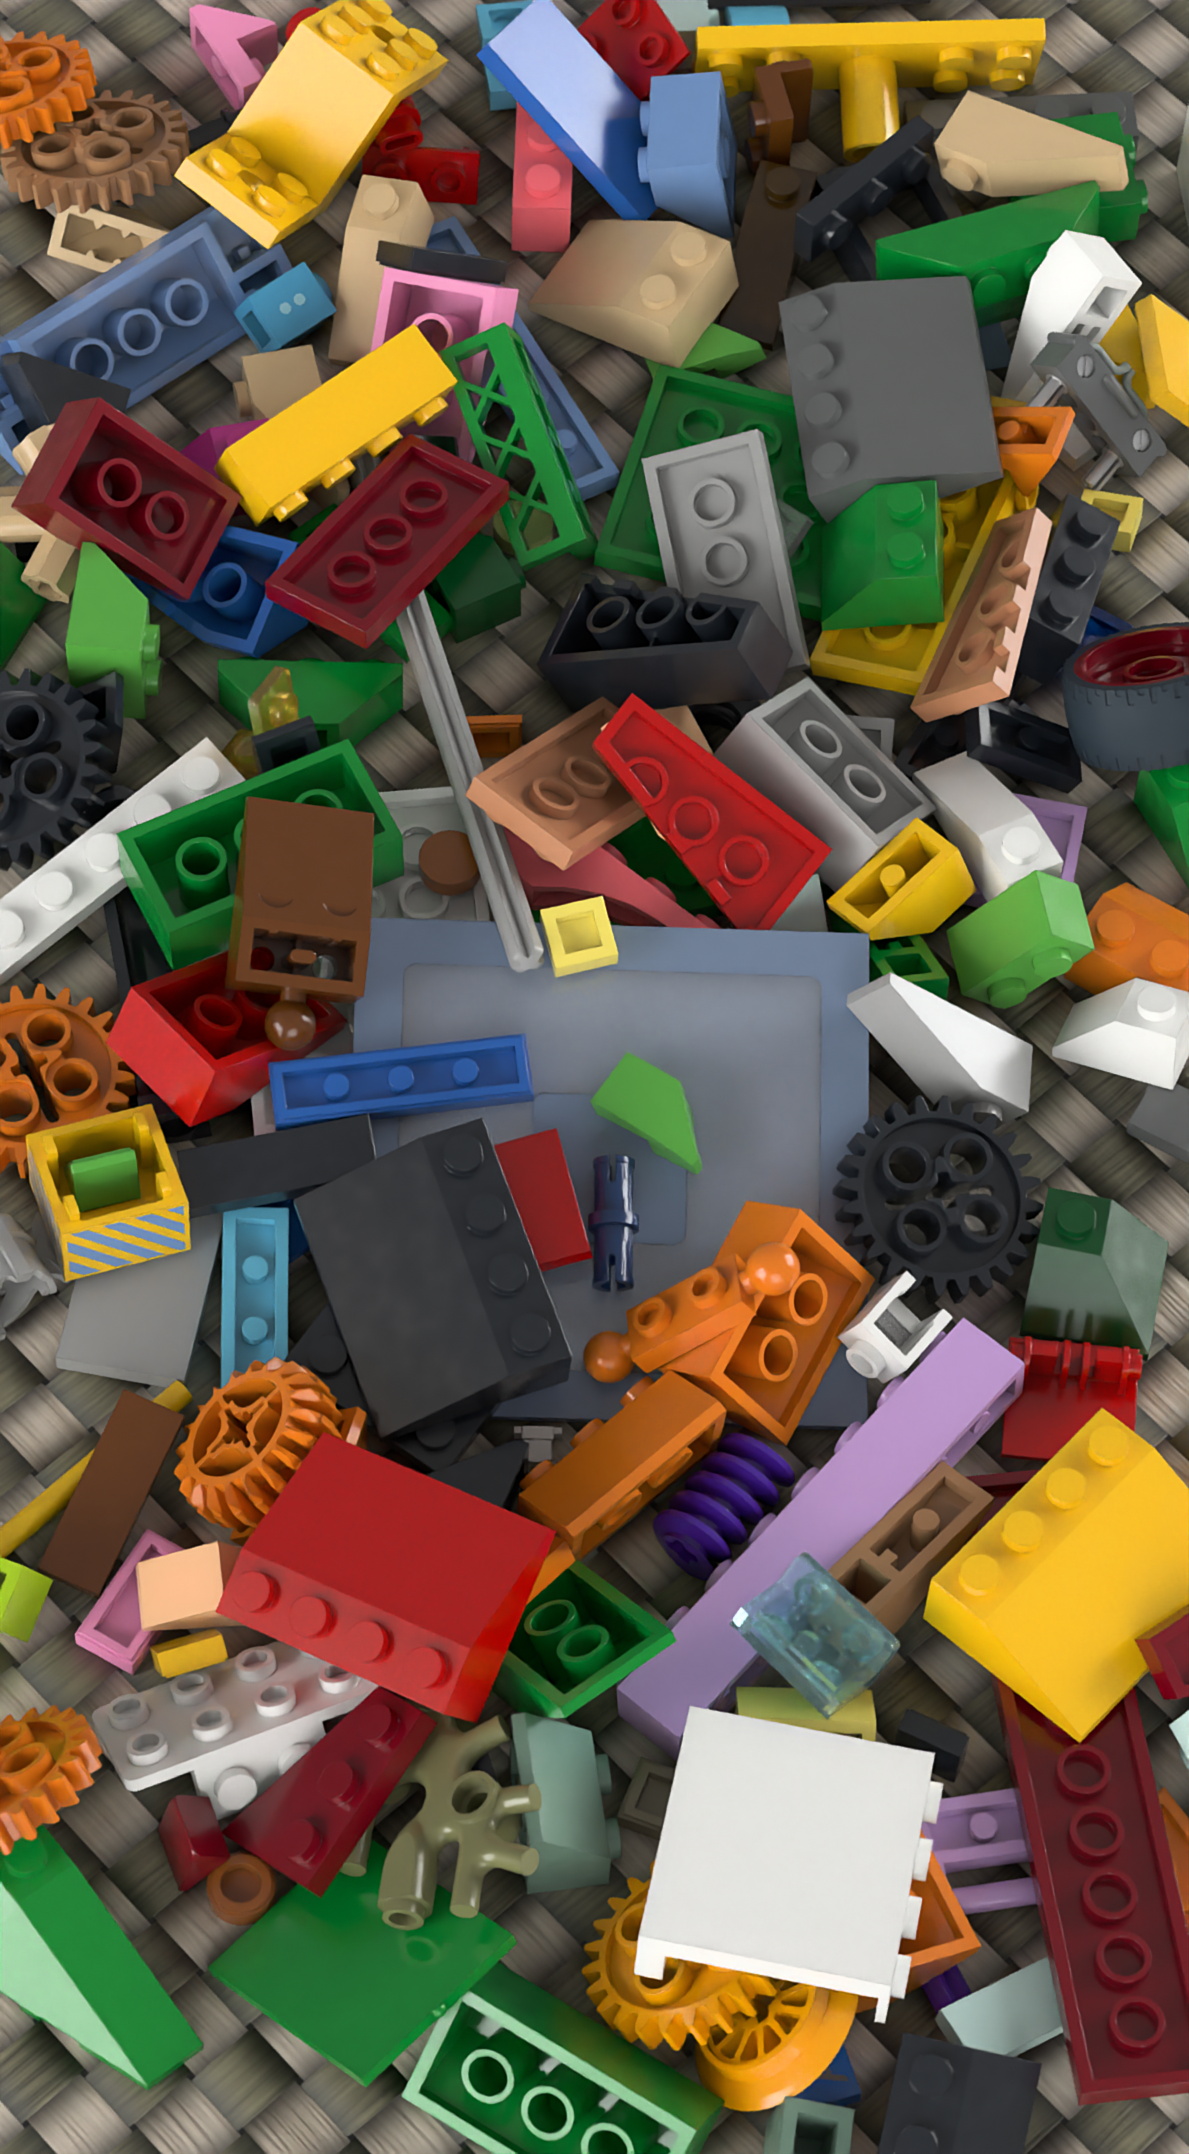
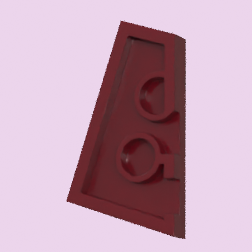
(333, 1792)

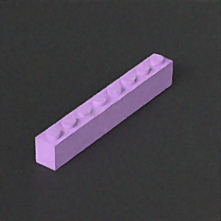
(919, 1421)

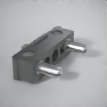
(1106, 413)

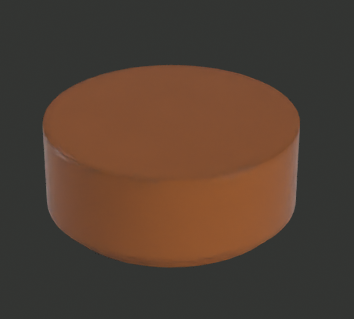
(448, 863)
(241, 1889)

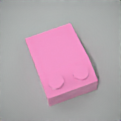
(445, 314)

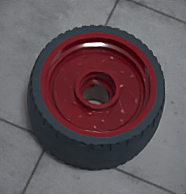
(1130, 698)

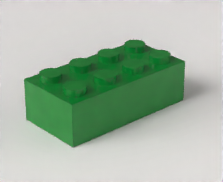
(188, 859)

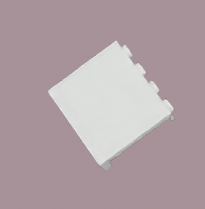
(790, 1856)

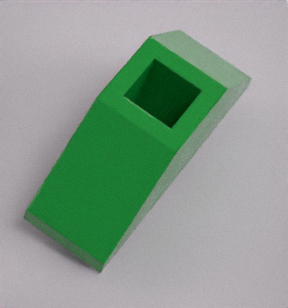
(340, 697)

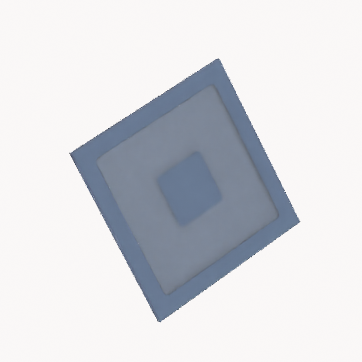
(732, 1014)

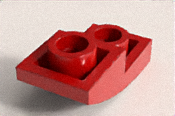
(545, 1198)

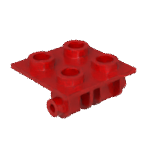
(635, 42)
(1064, 1390)

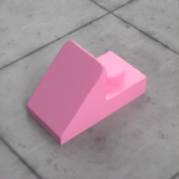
(233, 49)

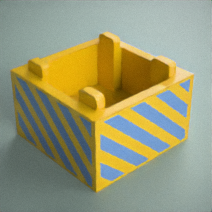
(118, 1232)

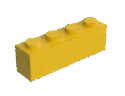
(336, 426)

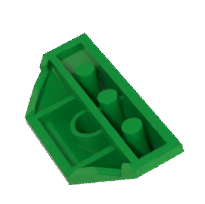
(992, 247)

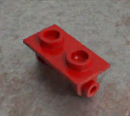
(442, 173)

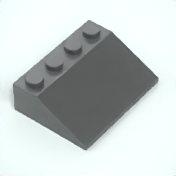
(889, 388)

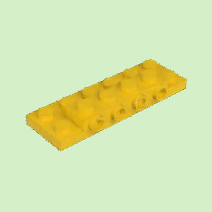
(899, 655)

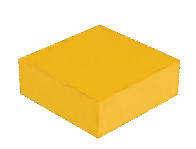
(189, 1653)

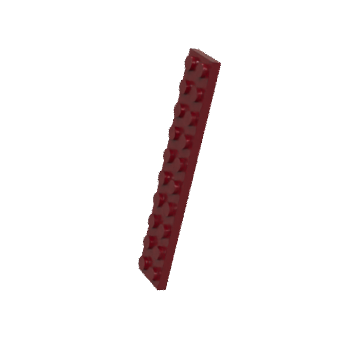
(1101, 1886)

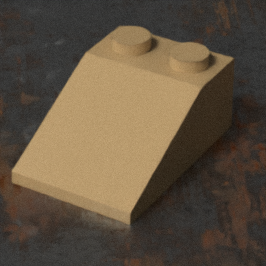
(640, 286)

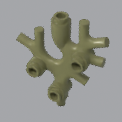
(457, 1808)

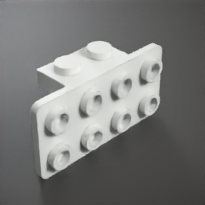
(228, 1723)

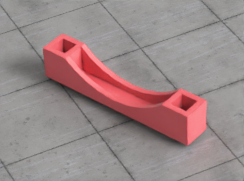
(601, 873)

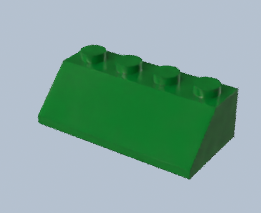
(548, 2080)

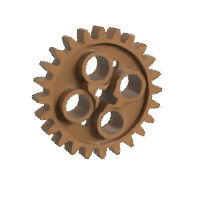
(101, 155)

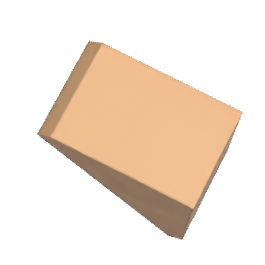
(185, 1587)

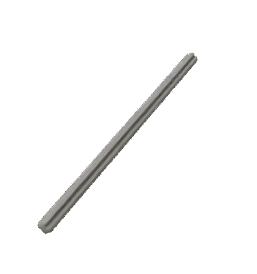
(462, 765)

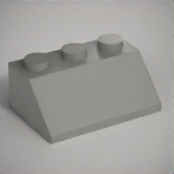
(824, 776)

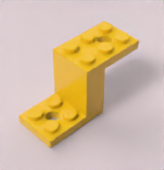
(312, 118)

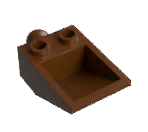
(301, 899)

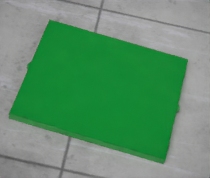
(349, 1978)

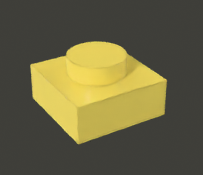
(1123, 508)
(578, 936)

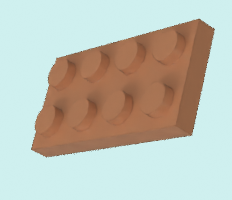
(559, 790)

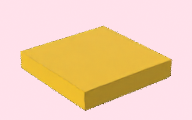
(1165, 355)

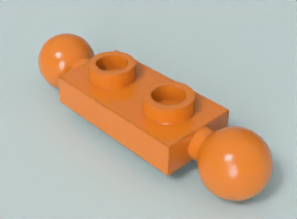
(691, 1312)

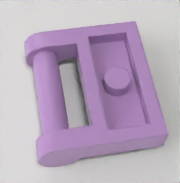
(979, 1834)

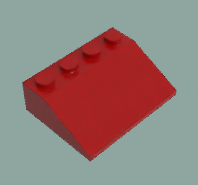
(389, 1576)

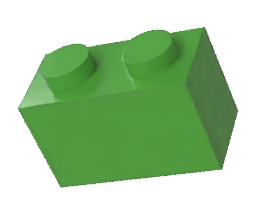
(1020, 940)

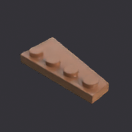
(989, 623)

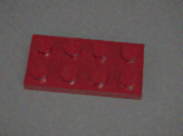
(387, 540)

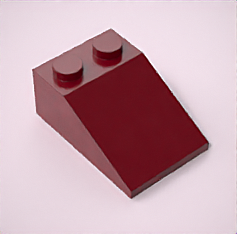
(129, 495)

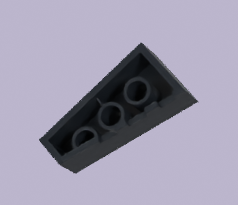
(661, 647)

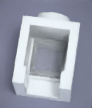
(887, 1335)

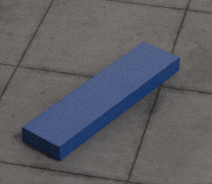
(401, 1081)

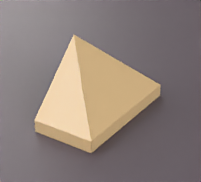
(101, 237)

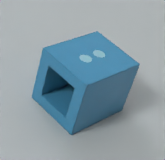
(286, 309)

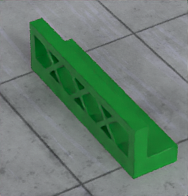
(540, 438)

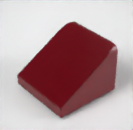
(192, 1839)

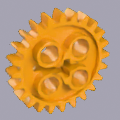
(683, 2002)

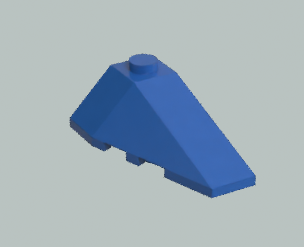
(230, 596)

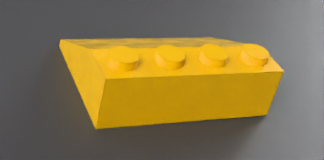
(1072, 1576)

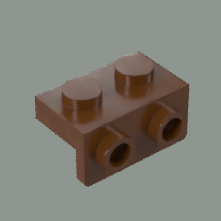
(778, 111)

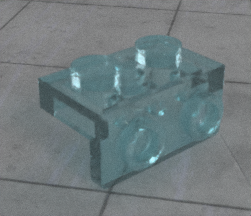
(817, 1635)

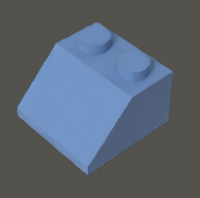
(690, 150)

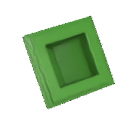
(103, 1179)

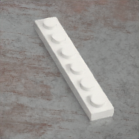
(89, 868)

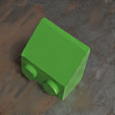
(112, 632)

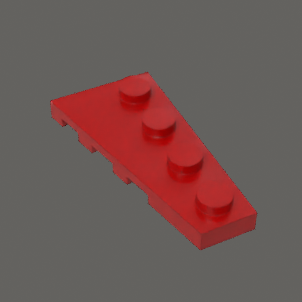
(719, 826)

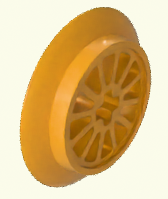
(778, 2047)

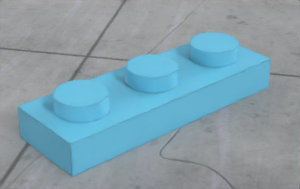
(254, 1288)

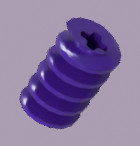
(717, 1500)

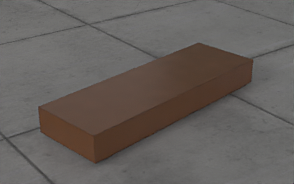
(111, 1494)

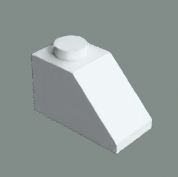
(1130, 1032)

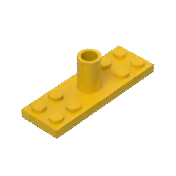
(875, 60)

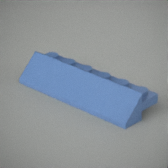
(148, 314)

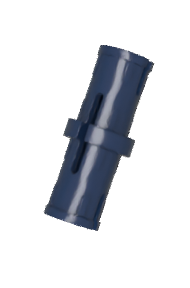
(613, 1223)

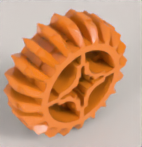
(253, 1441)

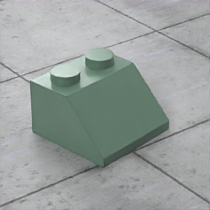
(570, 1825)

